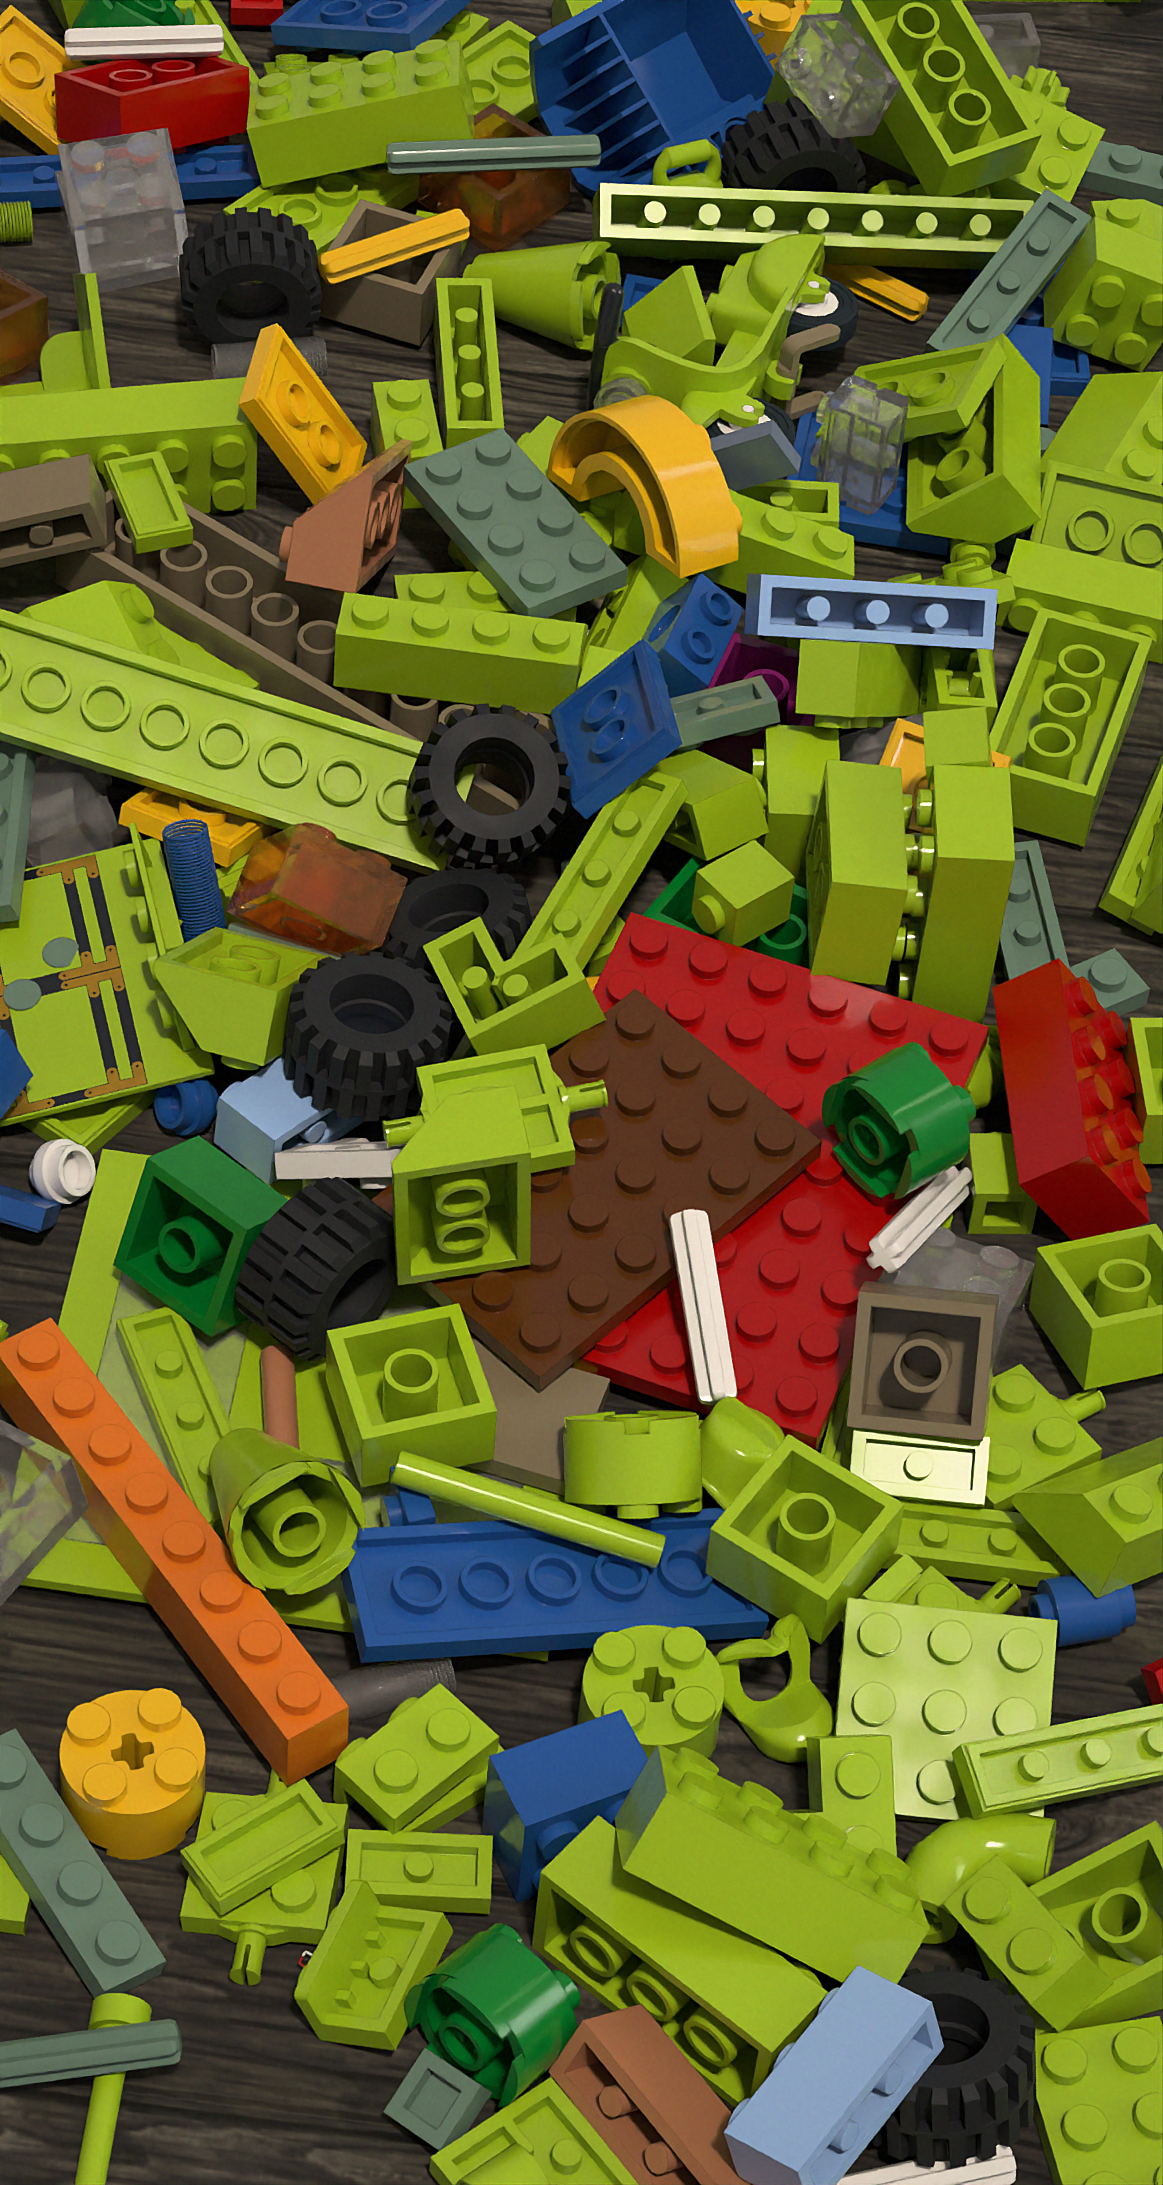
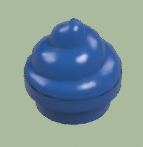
(186, 1106)

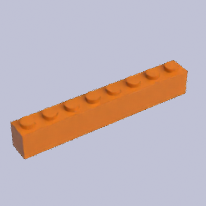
(176, 1556)

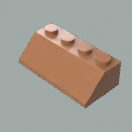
(351, 527)

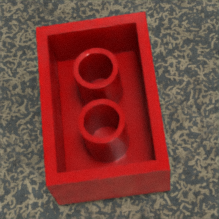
(190, 96)

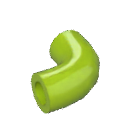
(963, 1846)

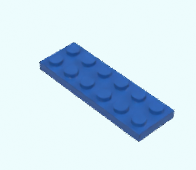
(527, 1591)

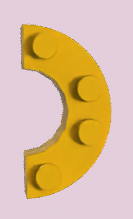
(668, 472)

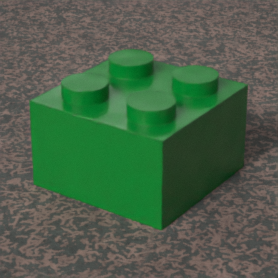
(193, 1231)

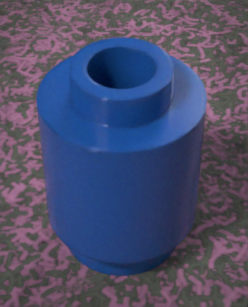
(1079, 1612)

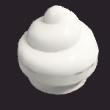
(62, 1171)

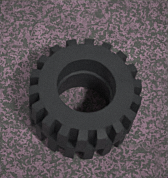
(790, 152)
(244, 250)
(509, 746)
(449, 900)
(362, 1032)
(319, 1267)
(980, 2080)

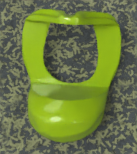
(796, 1712)

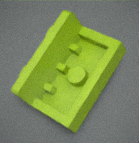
(413, 1758)
(366, 1968)

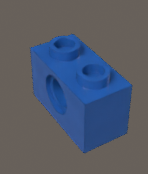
(692, 634)

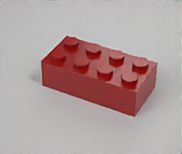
(1071, 1102)

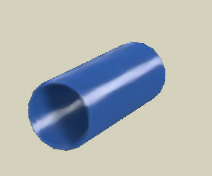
(192, 877)

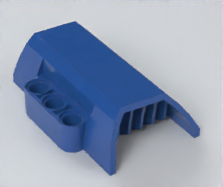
(648, 81)

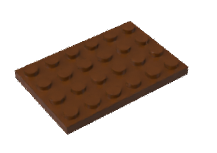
(672, 1140)

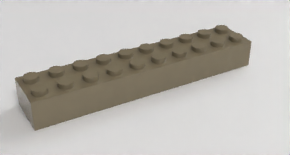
(275, 630)

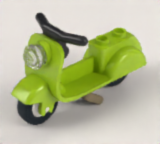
(764, 318)

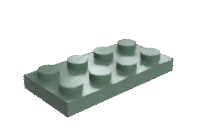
(515, 525)

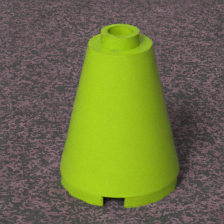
(550, 288)
(283, 1512)

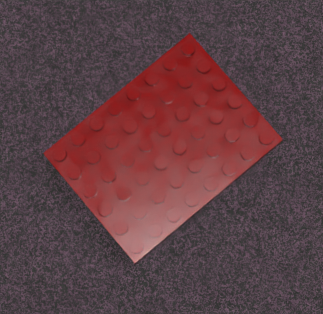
(801, 1257)

